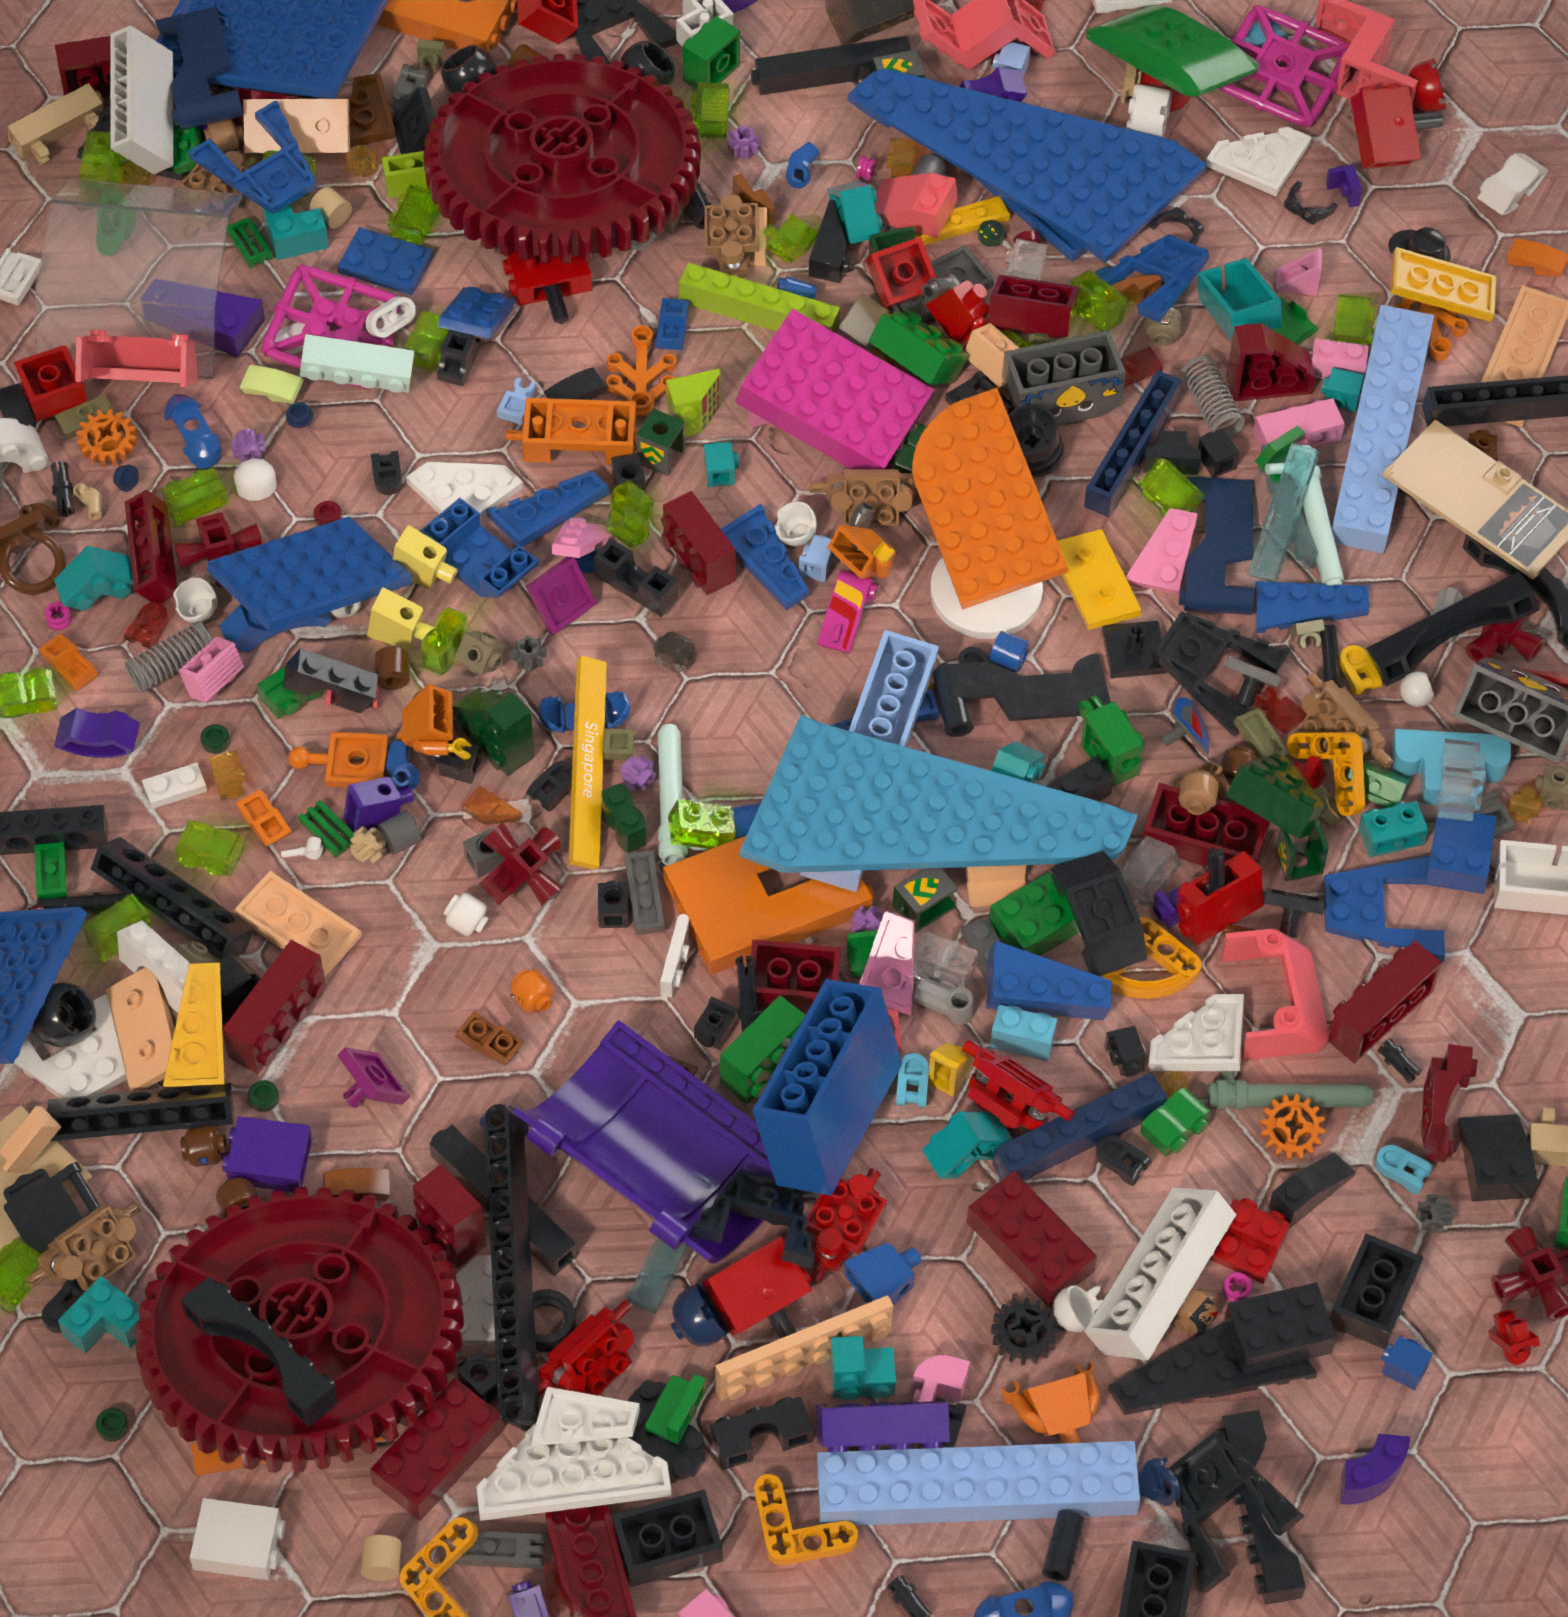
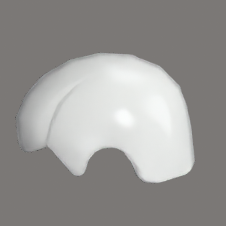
(255, 479)
(796, 523)
(195, 600)

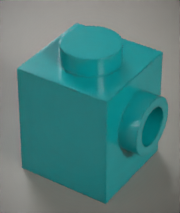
(1343, 388)
(720, 464)

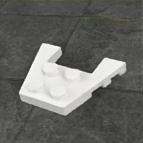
(82, 1068)

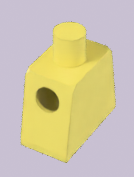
(423, 558)
(396, 620)

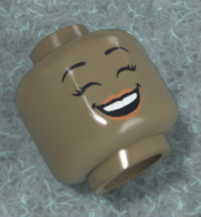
(1167, 329)

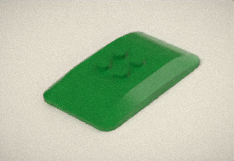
(1173, 49)

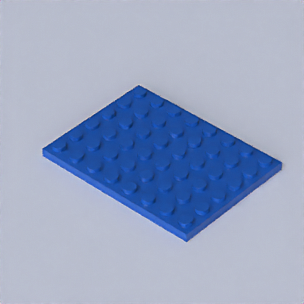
(287, 43)

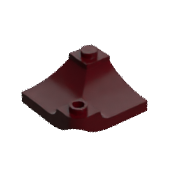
(1439, 1089)

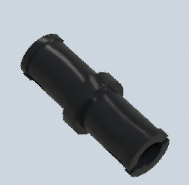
(62, 489)

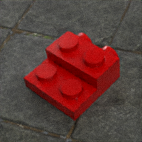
(1251, 1240)

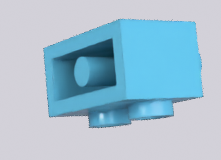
(1023, 1032)

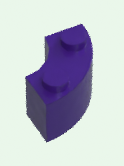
(1001, 83)
(97, 733)
(1375, 1472)

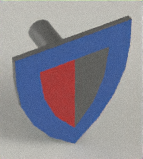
(1187, 721)

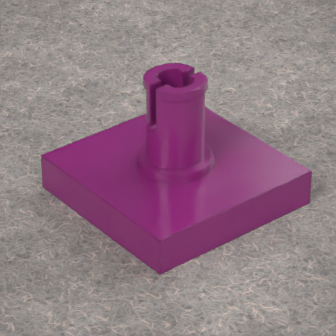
(561, 594)
(372, 1078)

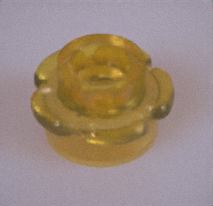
(1168, 1077)

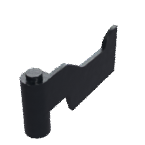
(1017, 695)

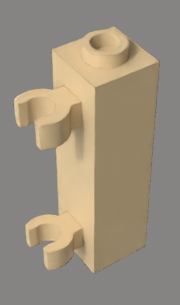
(55, 121)
(1548, 1140)

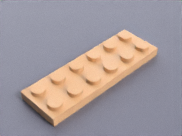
(1528, 338)
(801, 1349)

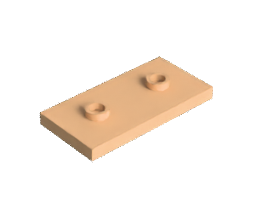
(314, 123)
(286, 913)
(142, 1027)

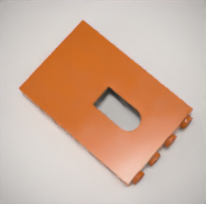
(450, 21)
(732, 907)

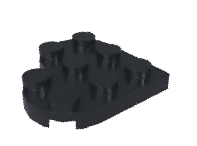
(682, 1458)

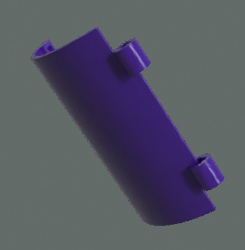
(645, 1132)

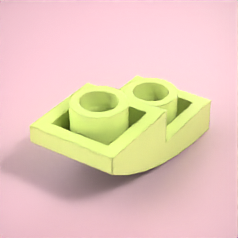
(273, 383)

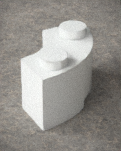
(1518, 177)
(22, 446)

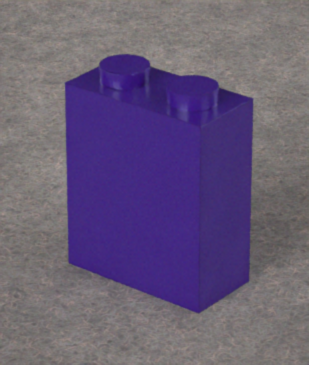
(268, 1153)

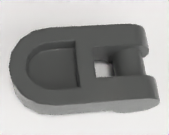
(406, 88)

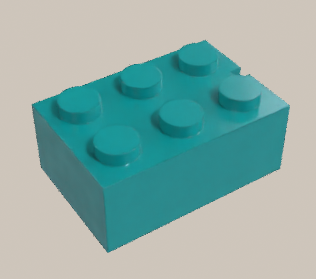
(1244, 300)

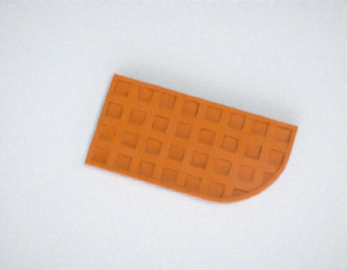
(984, 502)

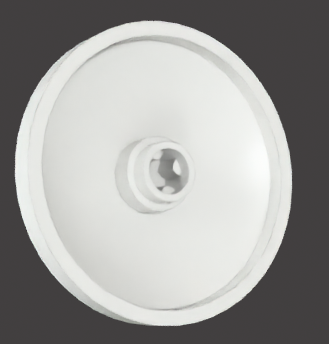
(987, 619)

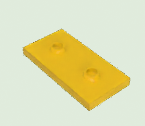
(1443, 284)
(1097, 580)

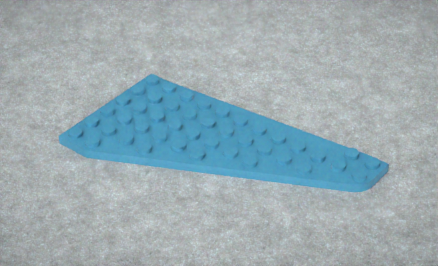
(885, 806)

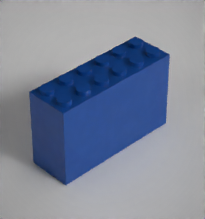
(827, 1087)

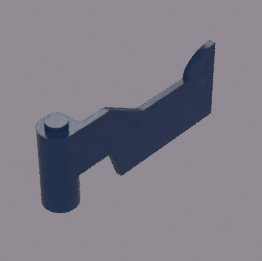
(203, 59)
(1225, 542)

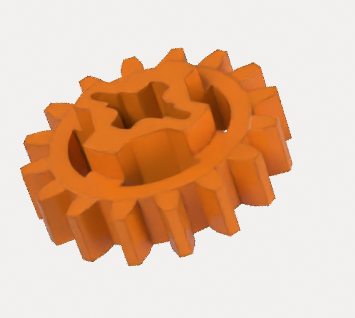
(107, 439)
(1279, 1124)

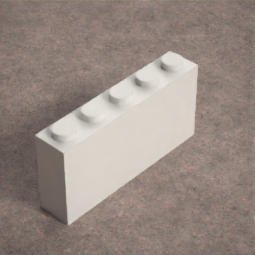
(141, 100)

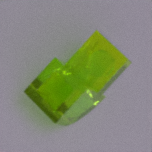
(791, 239)

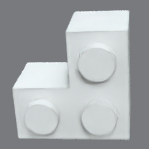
(696, 14)

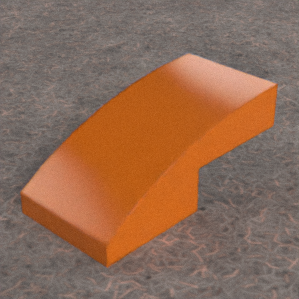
(1543, 258)
(67, 662)
(263, 818)

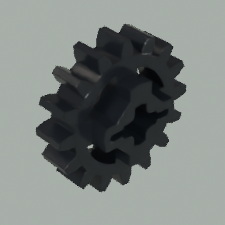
(1027, 1327)

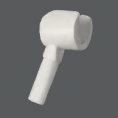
(312, 850)

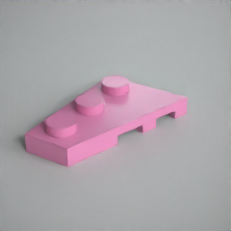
(579, 538)
(1165, 555)
(892, 962)

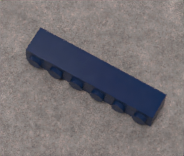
(1130, 444)
(1062, 1140)

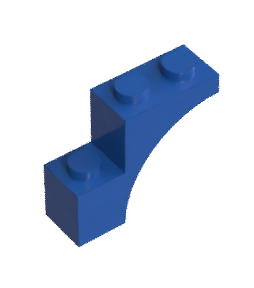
(248, 632)

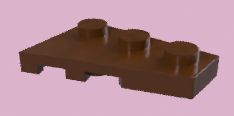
(369, 111)

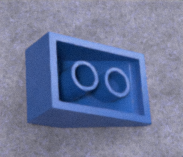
(1461, 853)

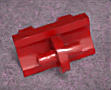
(1513, 1337)

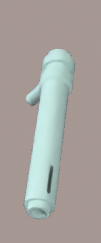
(1318, 526)
(670, 790)

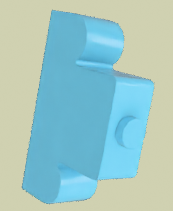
(1422, 753)

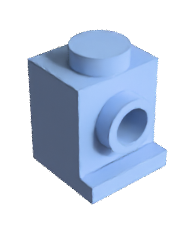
(816, 559)

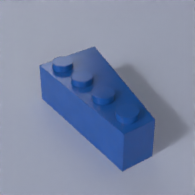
(1044, 985)

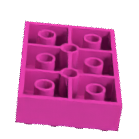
(833, 394)

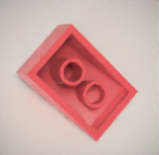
(917, 201)

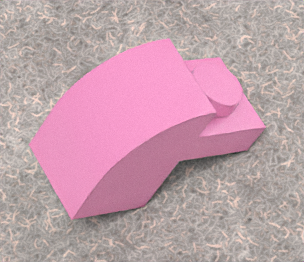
(940, 1377)

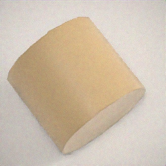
(333, 207)
(381, 1558)

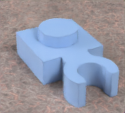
(513, 403)

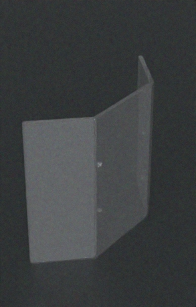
(132, 264)

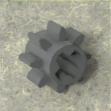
(529, 653)
(1435, 1213)

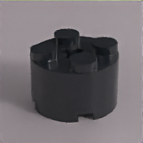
(236, 983)

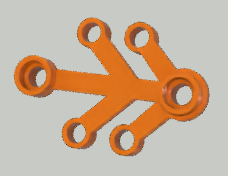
(1447, 317)
(641, 376)

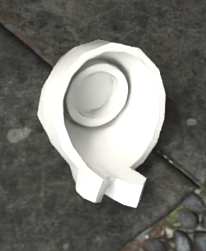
(1076, 1307)

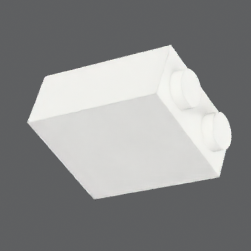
(237, 1539)

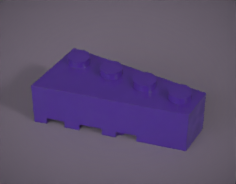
(236, 321)
(882, 1424)

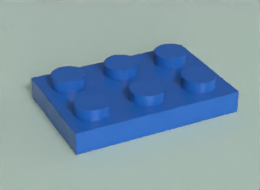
(385, 261)
(476, 312)

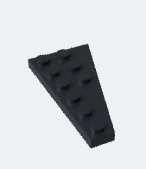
(1195, 1371)

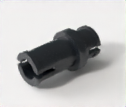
(1395, 1056)
(906, 1596)

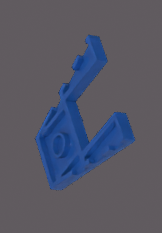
(272, 181)
(1171, 259)
(1357, 905)

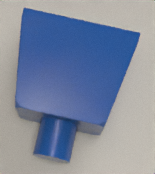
(882, 1273)

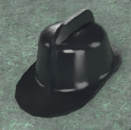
(1423, 241)

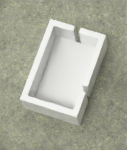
(1529, 879)

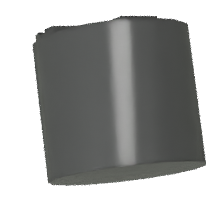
(400, 832)

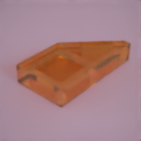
(489, 808)

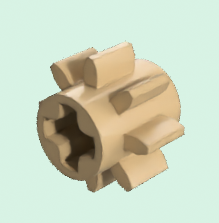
(368, 844)

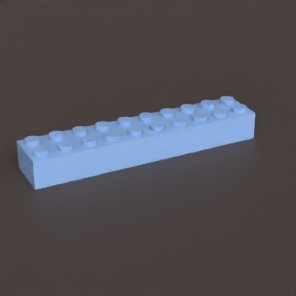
(1381, 428)
(888, 709)
(977, 1483)

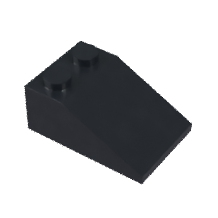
(1497, 1157)

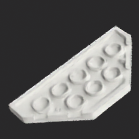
(570, 1477)

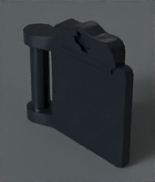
(42, 1206)

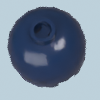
(697, 1318)

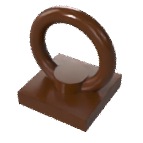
(17, 537)

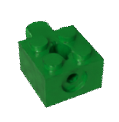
(1111, 738)

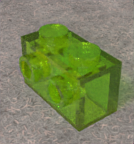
(99, 160)
(701, 824)
(103, 928)

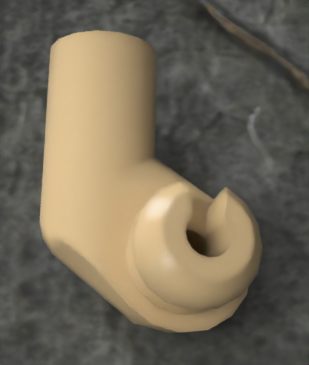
(91, 498)

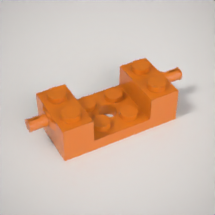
(549, 427)

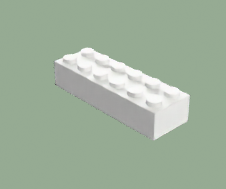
(1160, 1273)

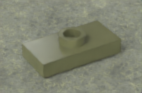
(70, 419)
(1260, 734)

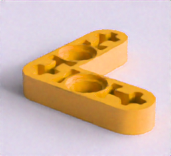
(1341, 758)
(794, 1539)
(429, 1580)

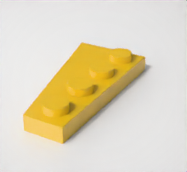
(197, 1036)

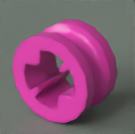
(866, 168)
(59, 623)
(1238, 1278)

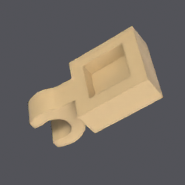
(1132, 77)

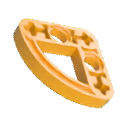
(1166, 986)

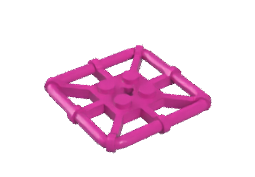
(1297, 69)
(323, 313)

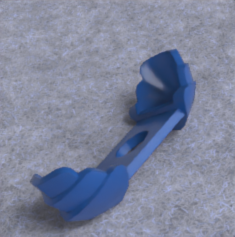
(201, 444)
(560, 716)
(1047, 1599)

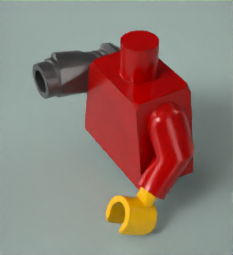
(958, 306)

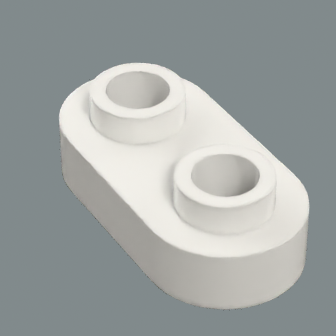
(388, 318)

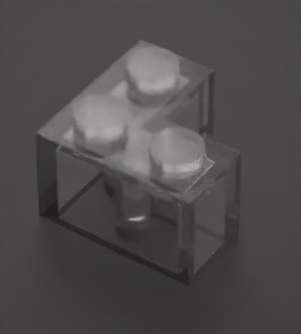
(1460, 777)

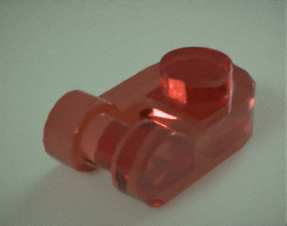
(152, 618)

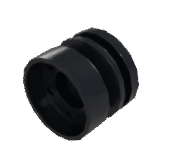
(1038, 438)

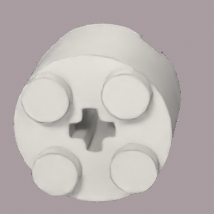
(1149, 110)

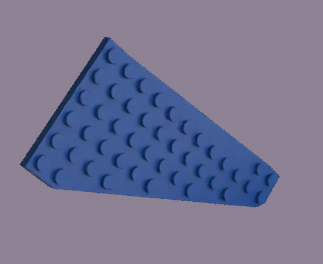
(1067, 169)

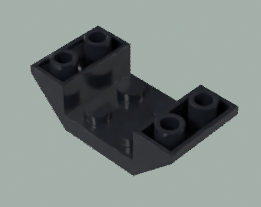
(1102, 912)

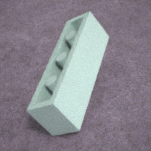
(356, 363)

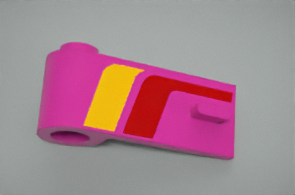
(845, 610)

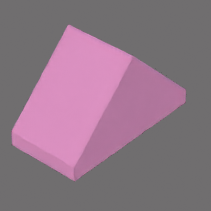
(1301, 274)

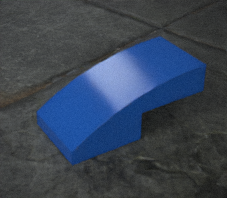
(672, 324)

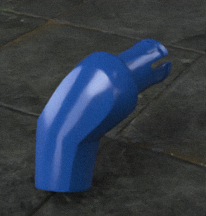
(798, 166)
(400, 766)

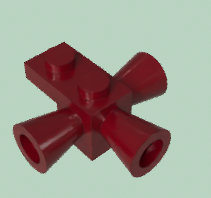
(216, 541)
(1502, 636)
(521, 864)
(1538, 1273)

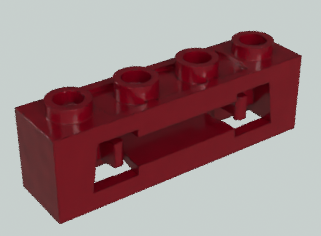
(151, 547)

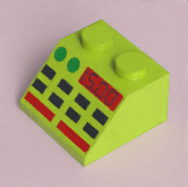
(694, 399)

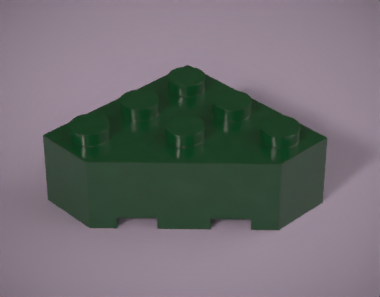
(498, 726)
(1277, 794)

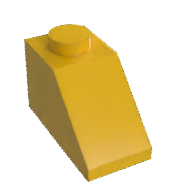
(949, 1068)

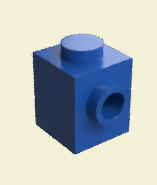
(1406, 1362)

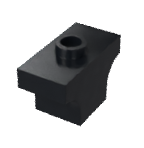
(457, 357)
(1174, 448)

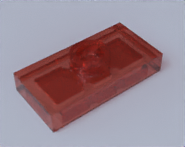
(1140, 365)

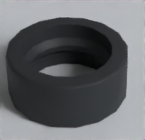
(556, 1299)

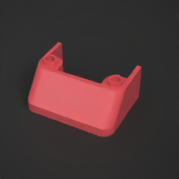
(136, 358)
(1297, 1027)

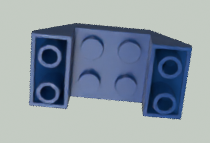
(480, 558)

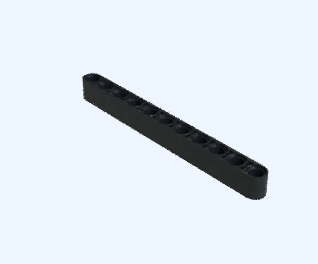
(511, 1268)

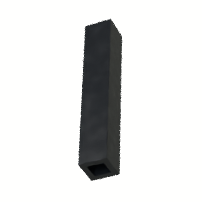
(822, 65)
(468, 1165)

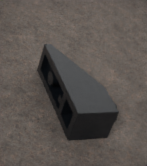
(829, 251)
(1310, 1187)

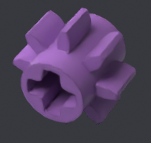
(743, 142)
(248, 445)
(637, 773)
(866, 920)

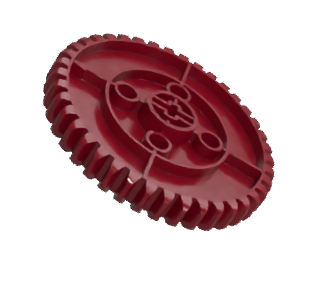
(562, 158)
(344, 1287)

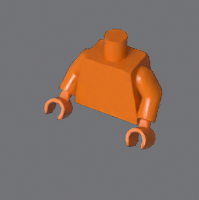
(1058, 1404)

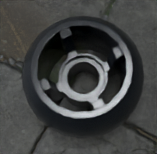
(652, 61)
(466, 66)
(65, 1016)

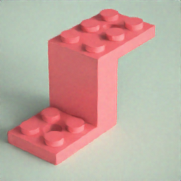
(982, 28)
(1369, 42)

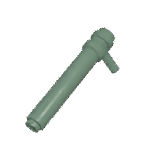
(1242, 1094)

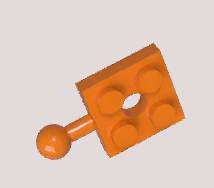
(341, 750)

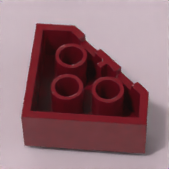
(1267, 365)

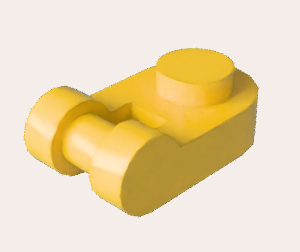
(1355, 661)

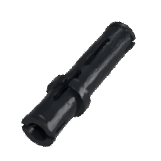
(90, 904)
(748, 1009)

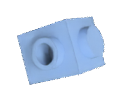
(1013, 56)

